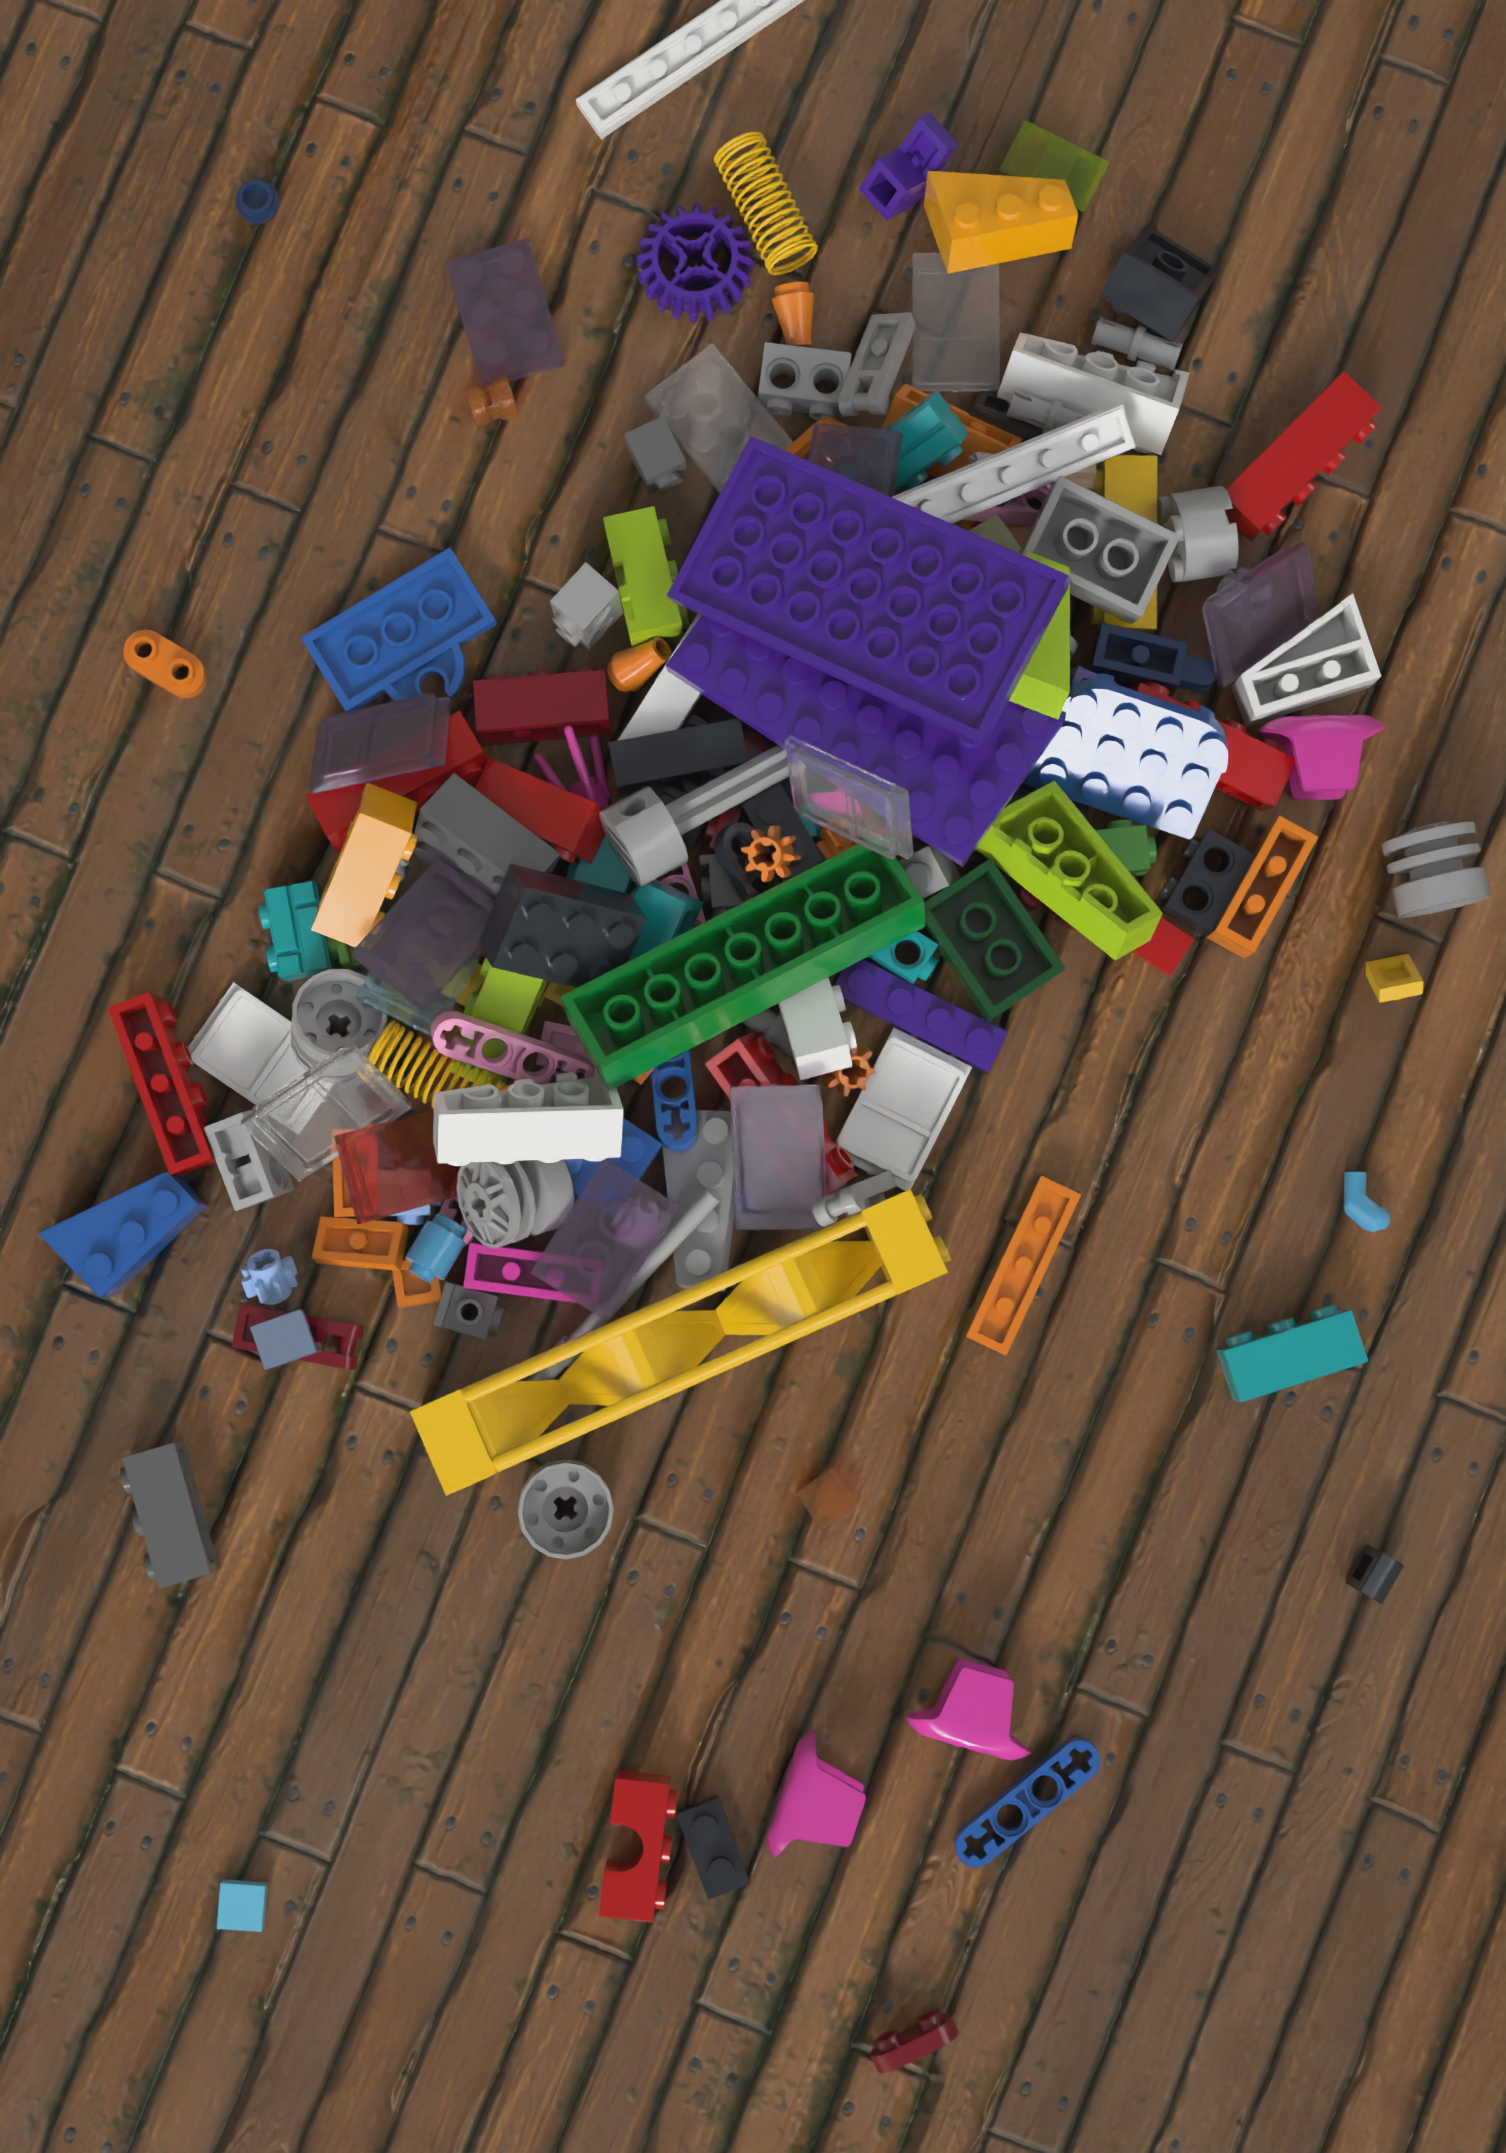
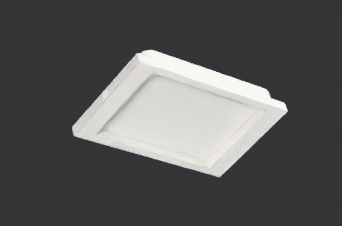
(246, 1046)
(902, 1108)

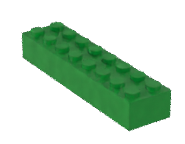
(742, 962)

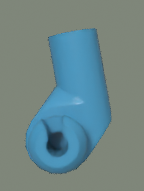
(1360, 1206)

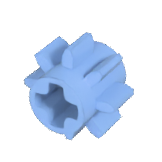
(269, 1276)

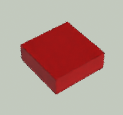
(1165, 947)

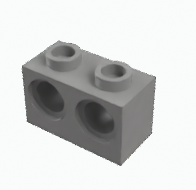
(805, 368)
(585, 608)
(245, 1165)

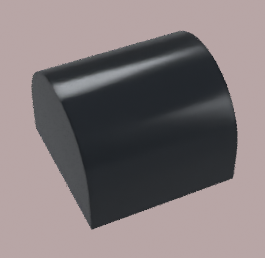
(1374, 1574)

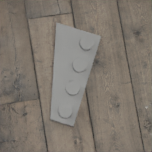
(687, 1177)

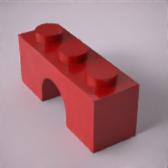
(633, 1886)

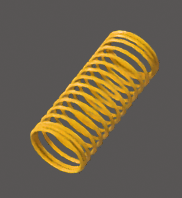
(788, 247)
(386, 1044)

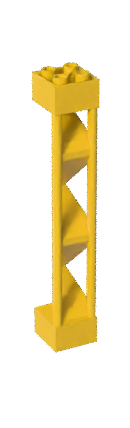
(660, 1348)

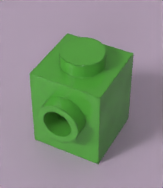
(1130, 845)

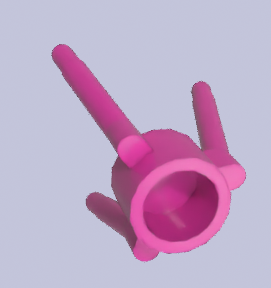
(587, 787)

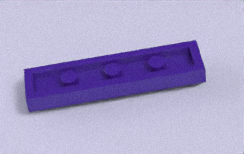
(921, 1014)

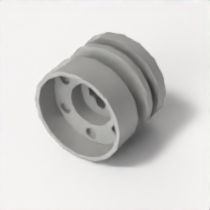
(1436, 869)
(330, 1003)
(513, 1199)
(565, 1535)

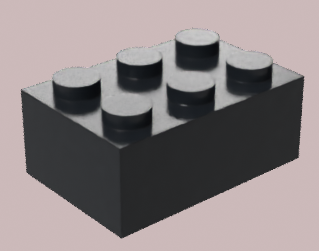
(559, 927)

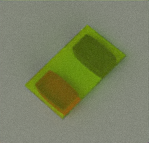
(1045, 155)

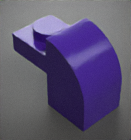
(901, 175)

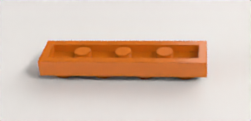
(1023, 1265)

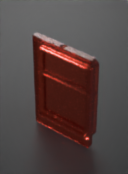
(394, 1167)

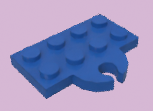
(402, 635)

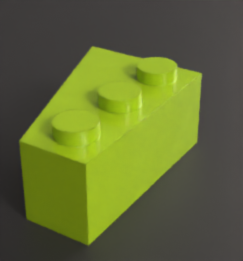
(1047, 675)
(506, 1001)

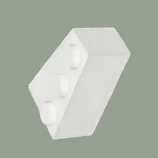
(1311, 668)

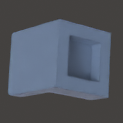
(284, 1339)

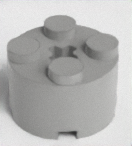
(1206, 537)

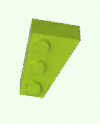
(645, 576)

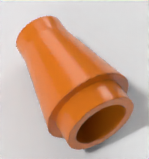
(794, 311)
(636, 665)

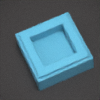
(242, 1905)

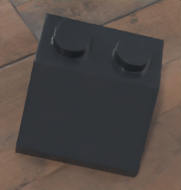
(1158, 283)

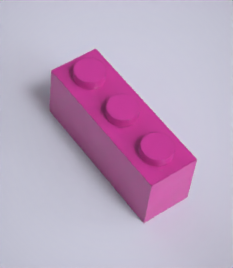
(507, 1272)

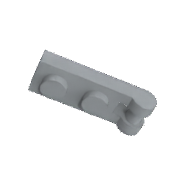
(876, 364)
(853, 1198)

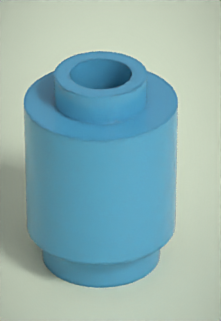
(436, 1248)

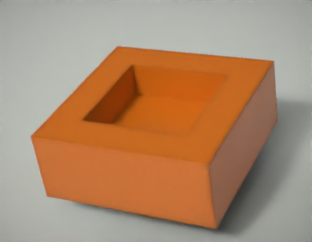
(412, 1290)

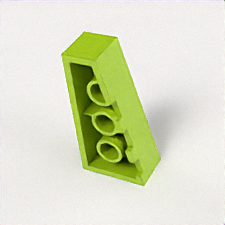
(1071, 870)

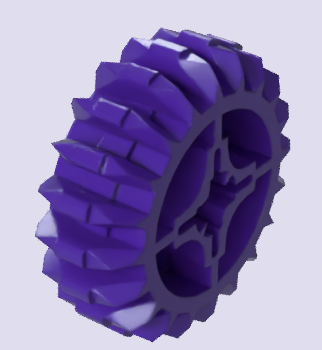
(671, 240)

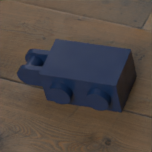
(1144, 657)

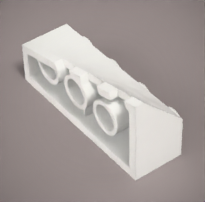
(1094, 383)
(528, 1122)

